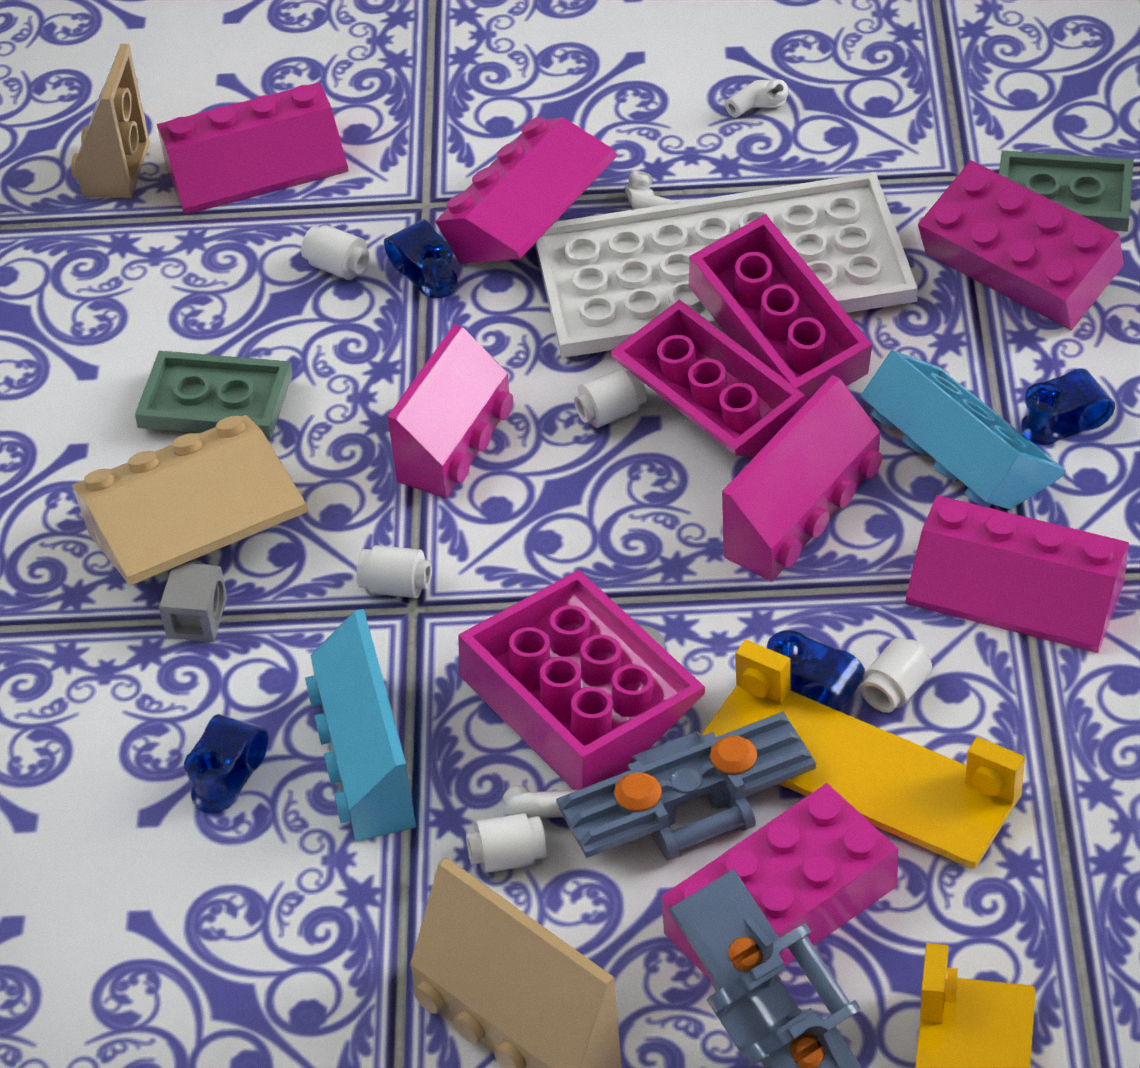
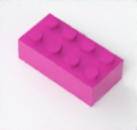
(1021, 244)
(778, 308)
(805, 866)

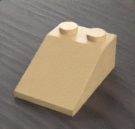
(115, 137)

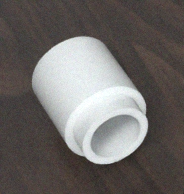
(335, 251)
(609, 397)
(393, 571)
(896, 674)
(506, 842)

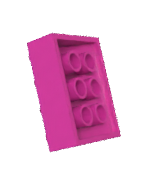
(576, 679)

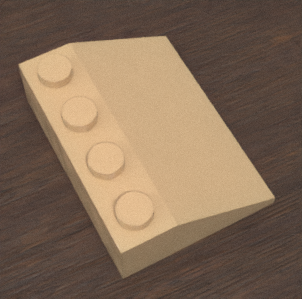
(187, 498)
(511, 980)

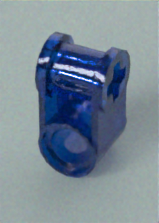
(423, 259)
(1068, 405)
(819, 670)
(224, 761)

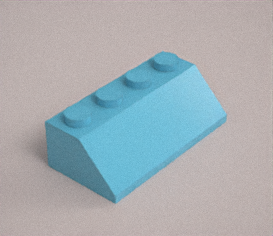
(958, 432)
(361, 732)

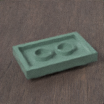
(1085, 184)
(201, 389)

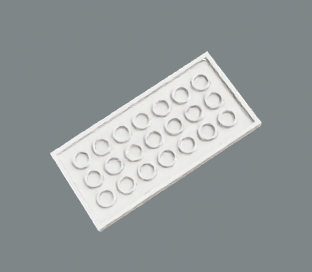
(629, 266)

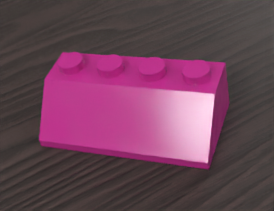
(252, 148)
(523, 191)
(710, 379)
(799, 481)
(1017, 573)

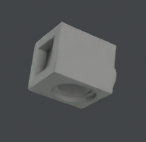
(193, 602)

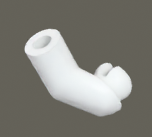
(758, 95)
(640, 194)
(533, 804)

